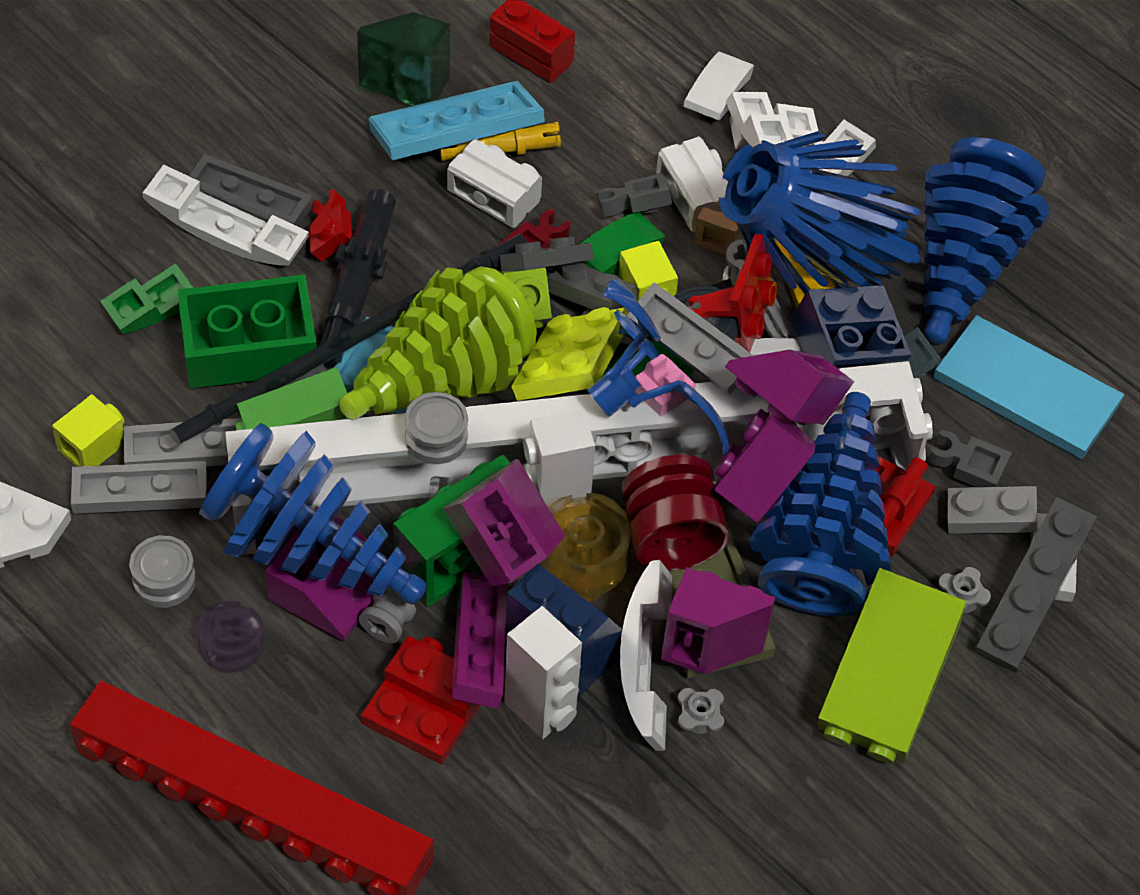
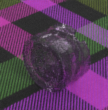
(230, 637)

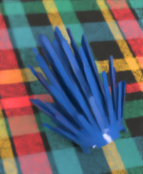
(812, 211)

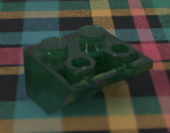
(405, 58)

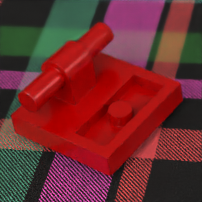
(903, 498)

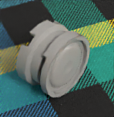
(436, 427)
(162, 571)

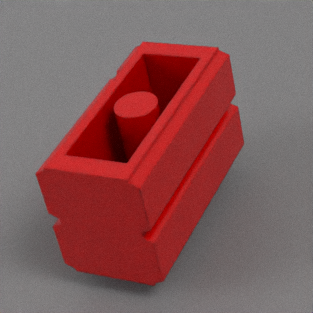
(532, 39)

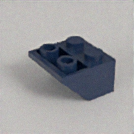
(849, 326)

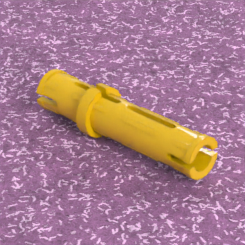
(514, 141)

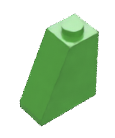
(297, 403)

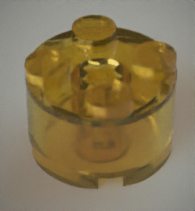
(595, 545)

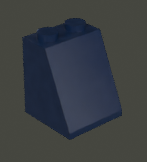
(593, 628)

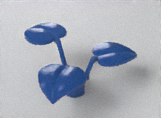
(620, 384)

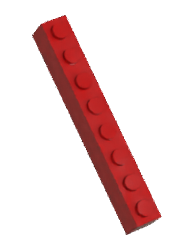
(251, 793)

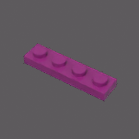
(479, 641)

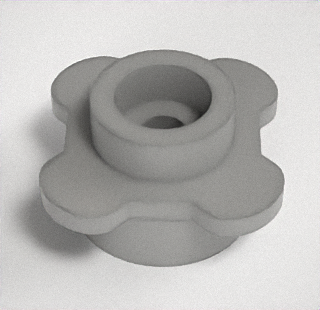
(968, 578)
(700, 721)

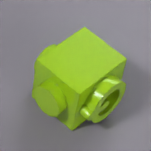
(535, 289)

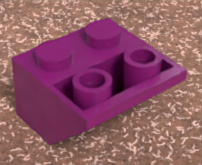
(794, 383)
(763, 464)
(505, 524)
(318, 601)
(715, 622)

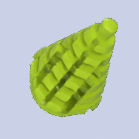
(455, 339)

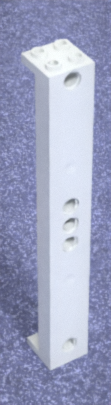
(380, 468)

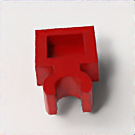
(330, 227)

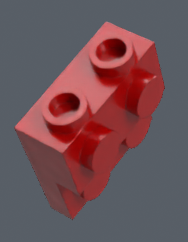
(417, 701)

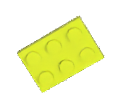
(569, 354)

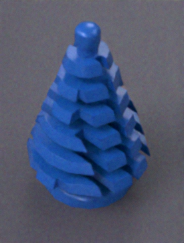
(975, 223)
(295, 511)
(828, 522)

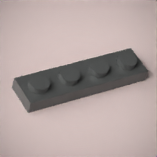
(1036, 584)

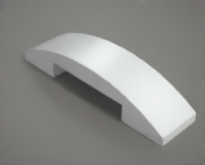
(220, 224)
(648, 603)

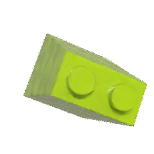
(891, 667)

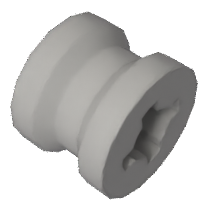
(387, 616)

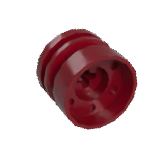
(674, 512)

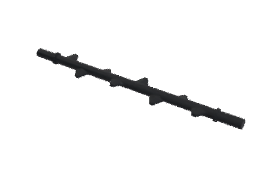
(345, 340)

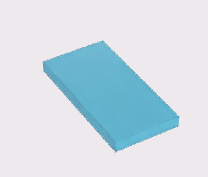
(455, 120)
(1029, 386)

